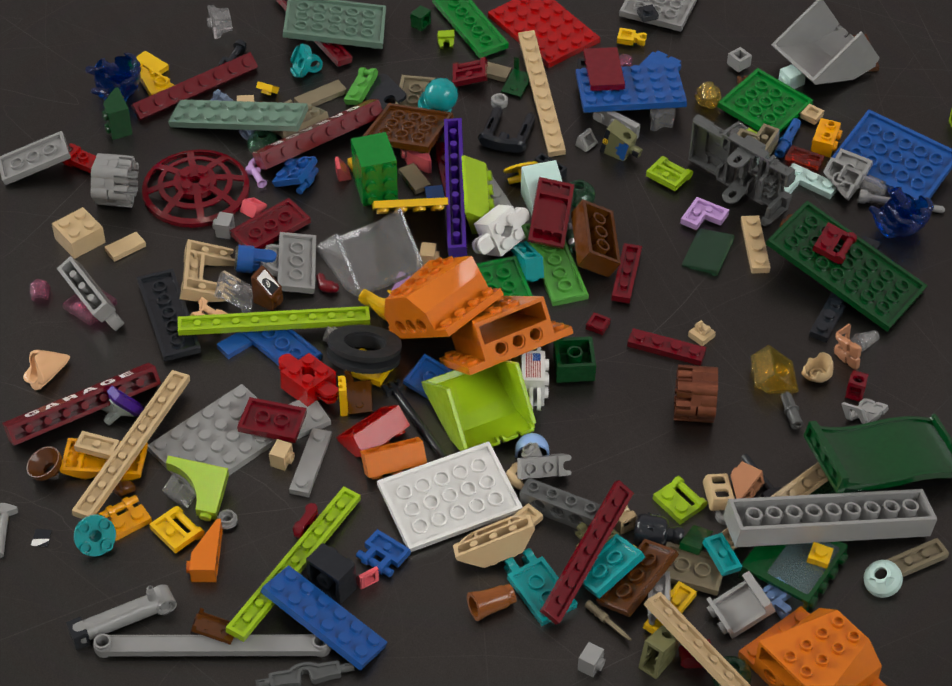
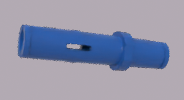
(786, 141)

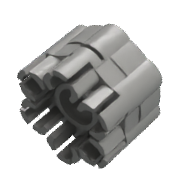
(110, 180)

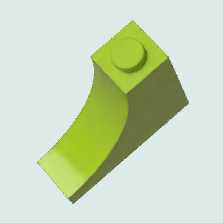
(206, 480)

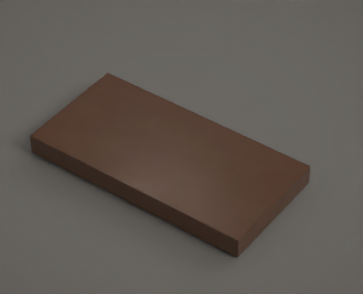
(636, 584)

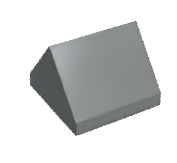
(586, 140)

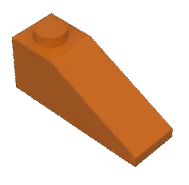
(206, 555)

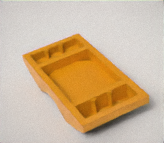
(88, 466)

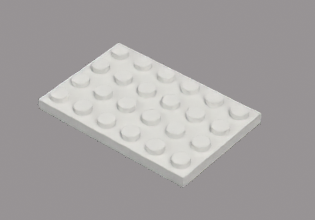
(449, 496)

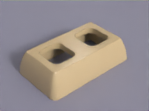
(714, 502)

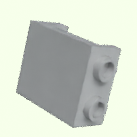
(741, 607)

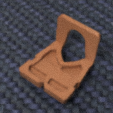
(850, 351)

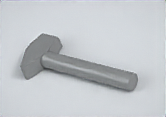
(5, 511)

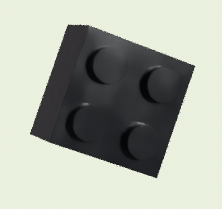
(332, 573)

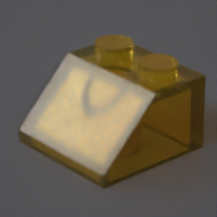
(773, 371)

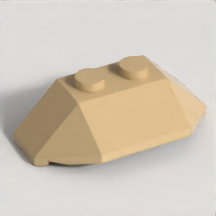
(495, 541)

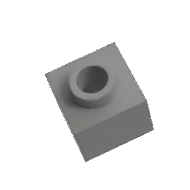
(739, 59)
(223, 225)
(591, 659)

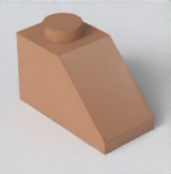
(746, 480)

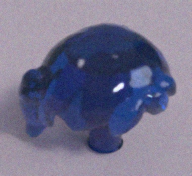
(122, 73)
(902, 214)

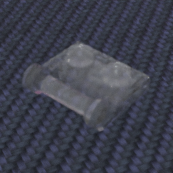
(234, 291)

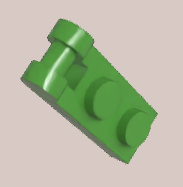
(361, 86)

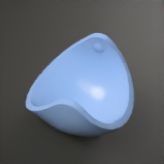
(531, 438)

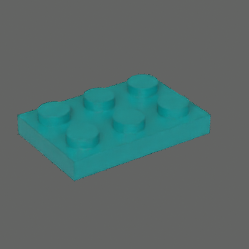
(612, 565)

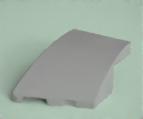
(847, 171)

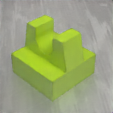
(445, 36)

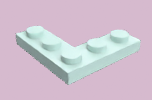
(812, 182)

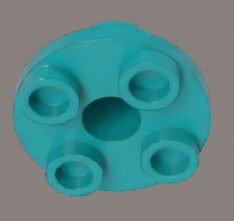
(94, 535)

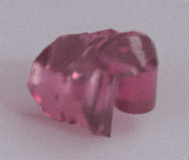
(625, 60)
(39, 288)

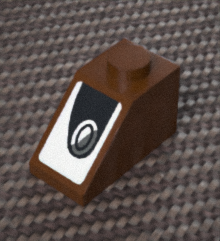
(266, 289)

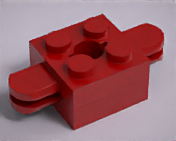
(308, 379)

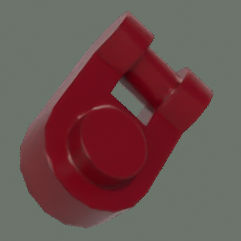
(306, 521)

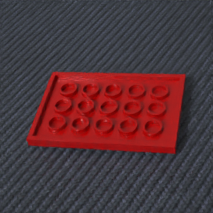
(556, 29)

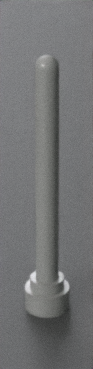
(865, 196)

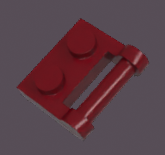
(470, 72)
(828, 240)

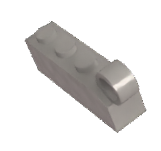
(90, 293)

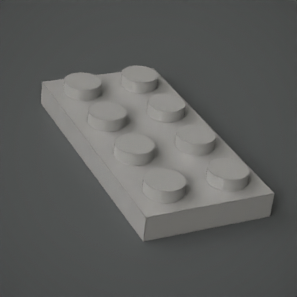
(34, 157)

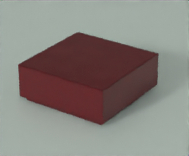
(598, 323)

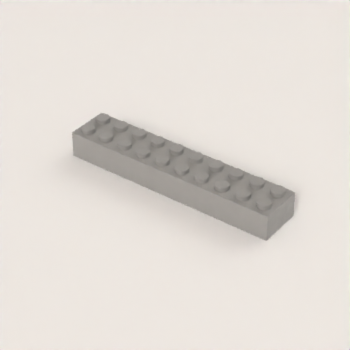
(829, 517)

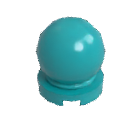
(439, 95)

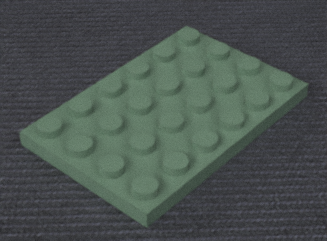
(335, 22)

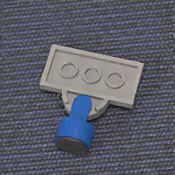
(290, 261)

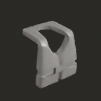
(866, 411)

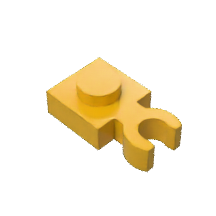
(629, 36)

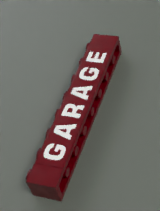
(317, 134)
(79, 404)

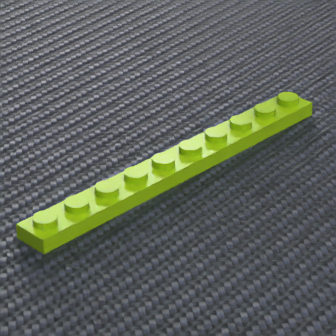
(273, 320)
(319, 532)

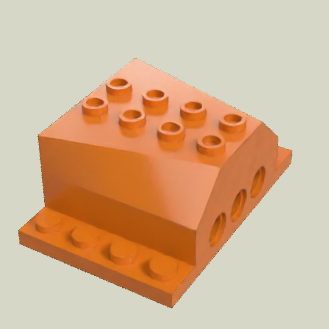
(439, 299)
(503, 332)
(814, 652)

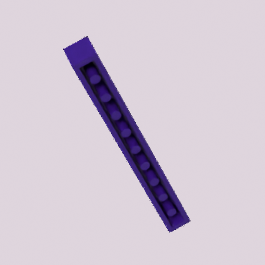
(454, 188)

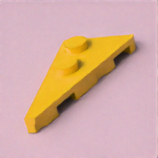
(153, 80)

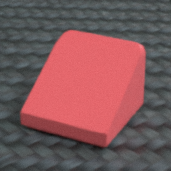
(342, 170)
(252, 207)
(367, 578)

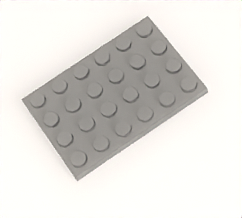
(213, 436)

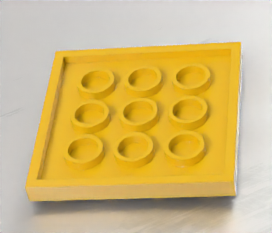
(416, 205)

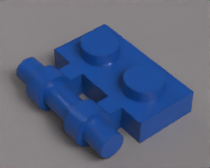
(385, 547)

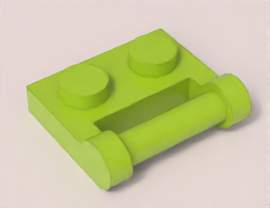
(668, 173)
(675, 504)

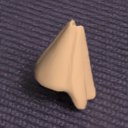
(44, 367)

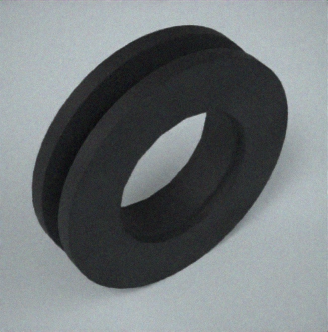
(382, 359)

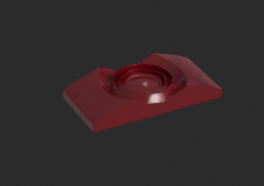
(550, 213)

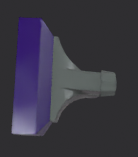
(120, 405)

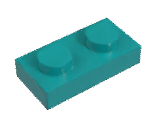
(722, 554)

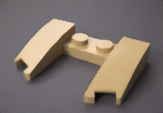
(195, 257)

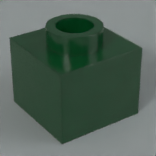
(420, 18)

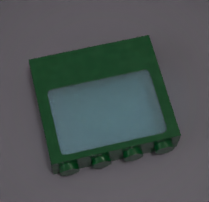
(788, 569)

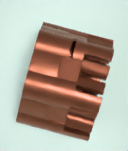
(696, 393)

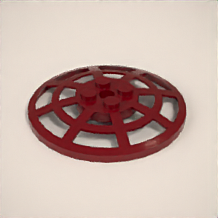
(195, 191)

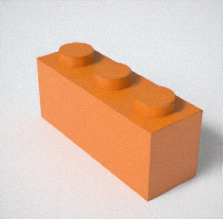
(393, 457)

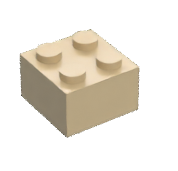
(78, 233)

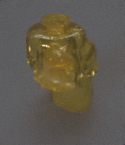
(708, 95)

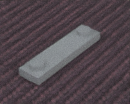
(310, 462)

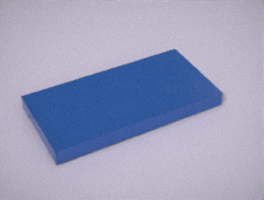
(282, 342)

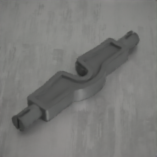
(317, 673)

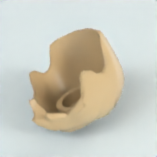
(819, 368)

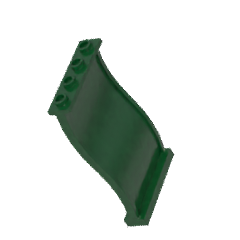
(882, 452)

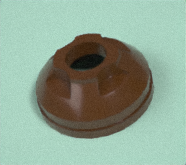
(41, 461)

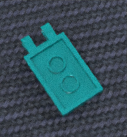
(533, 582)

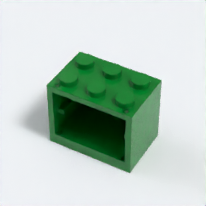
(374, 168)

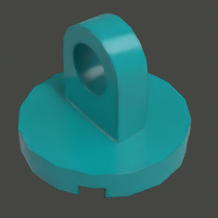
(302, 59)

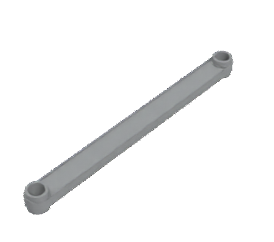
(204, 646)

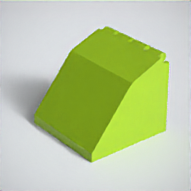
(482, 405)

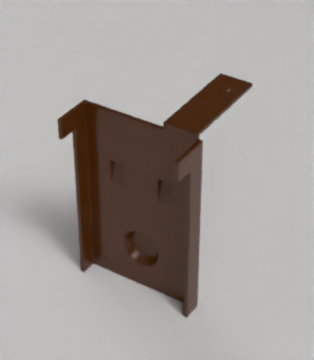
(358, 395)
(211, 627)

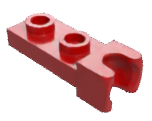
(80, 158)

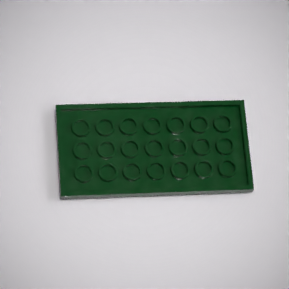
(864, 280)

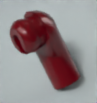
(326, 285)

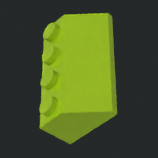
(476, 190)

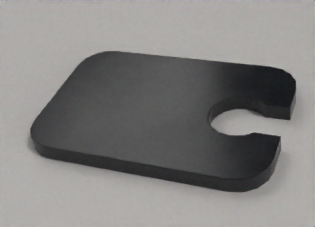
(385, 88)

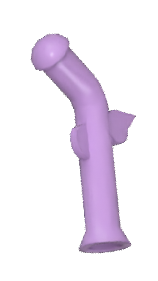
(255, 171)

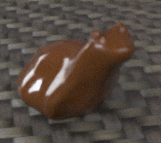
(124, 487)

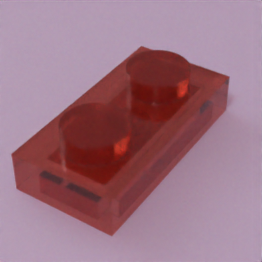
(804, 158)

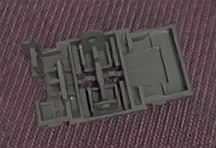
(716, 151)

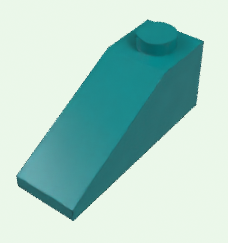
(529, 260)

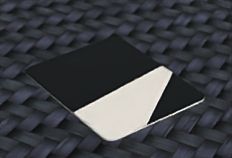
(41, 537)

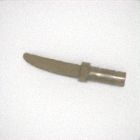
(604, 618)

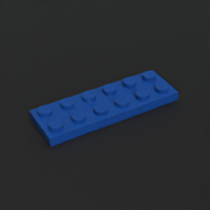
(324, 617)

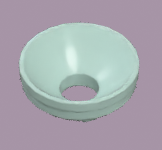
(883, 587)

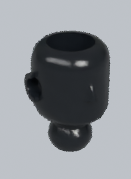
(656, 529)

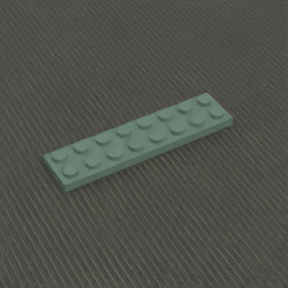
(238, 115)

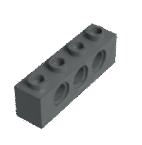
(558, 504)

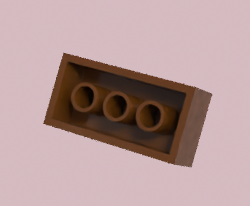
(595, 238)

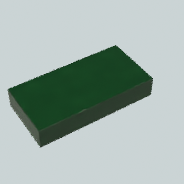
(693, 539)

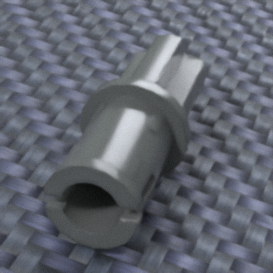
(791, 410)

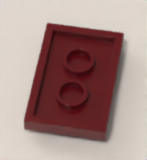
(272, 420)

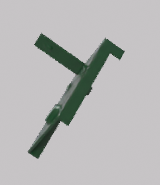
(517, 81)

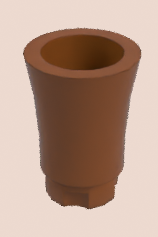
(490, 600)

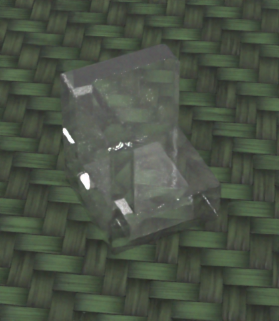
(179, 491)

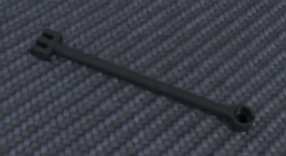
(396, 391)

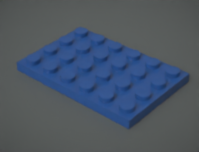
(645, 88)
(899, 155)

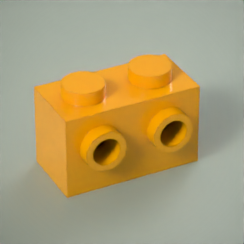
(826, 137)

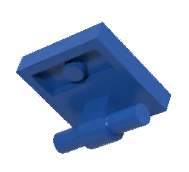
(296, 172)

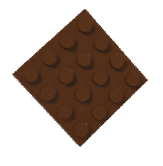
(410, 126)

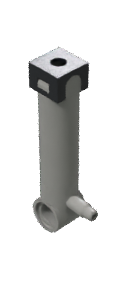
(156, 601)

